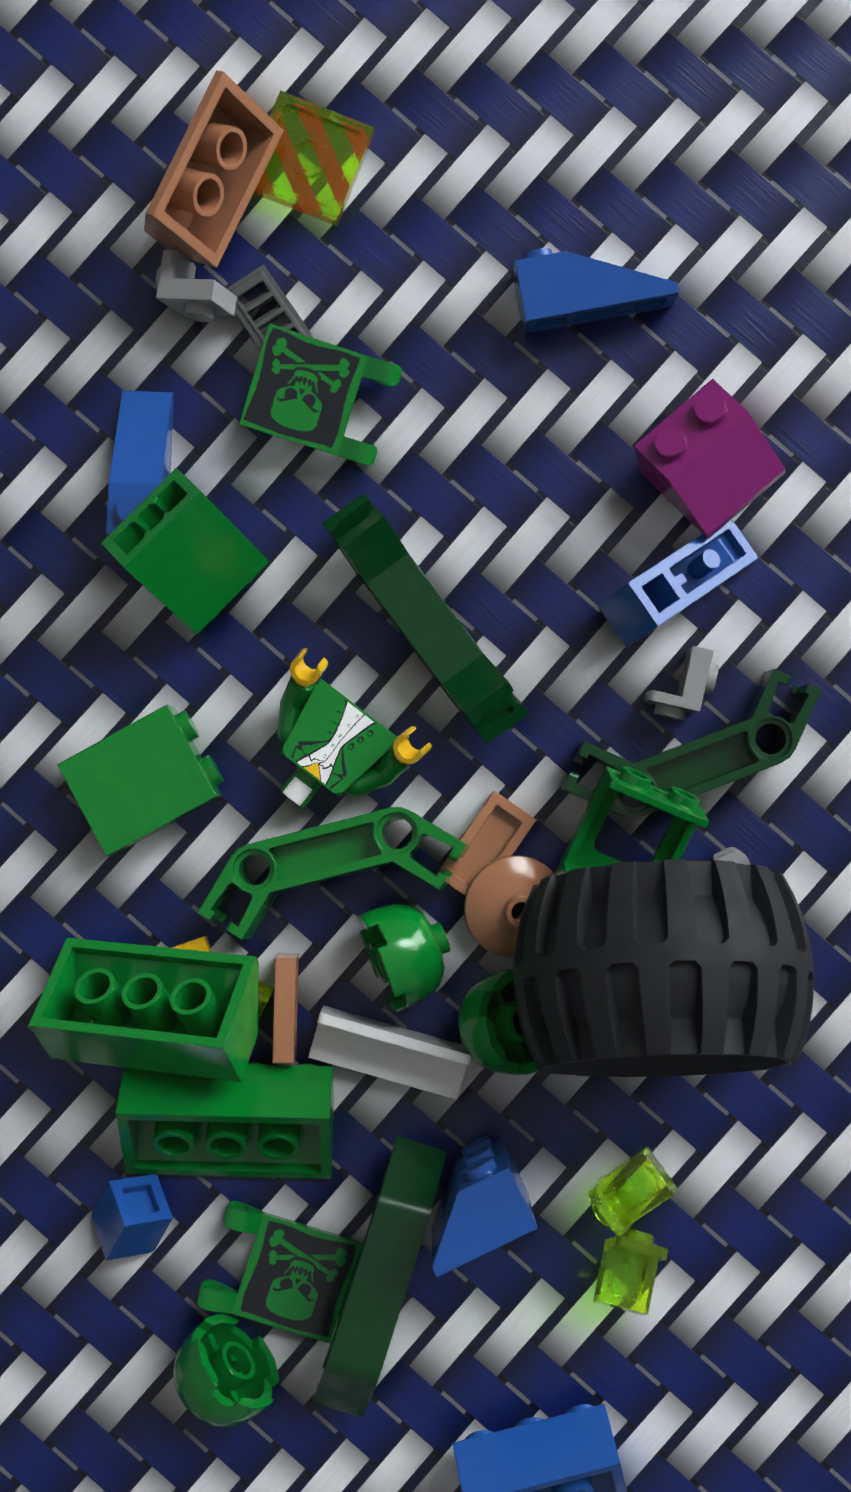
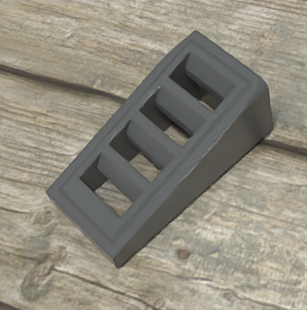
(273, 292)

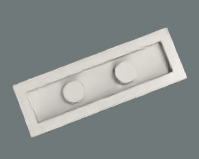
(389, 1052)

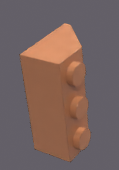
(213, 173)

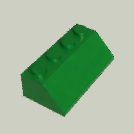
(150, 1009)
(201, 1126)

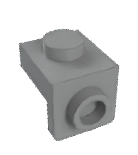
(189, 296)
(696, 679)

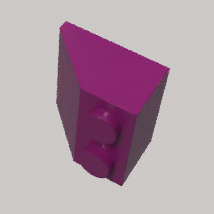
(709, 459)

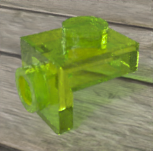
(631, 1191)
(628, 1271)

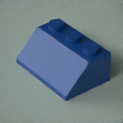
(480, 1206)
(543, 1455)

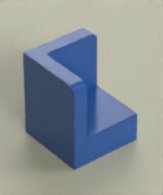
(131, 1216)

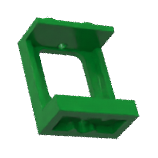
(629, 781)

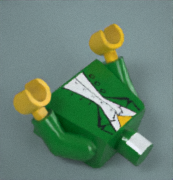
(336, 740)

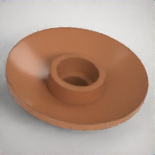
(493, 896)

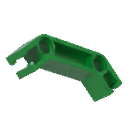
(323, 855)

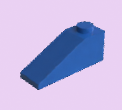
(577, 289)
(140, 451)
(676, 583)

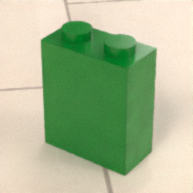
(185, 551)
(142, 779)

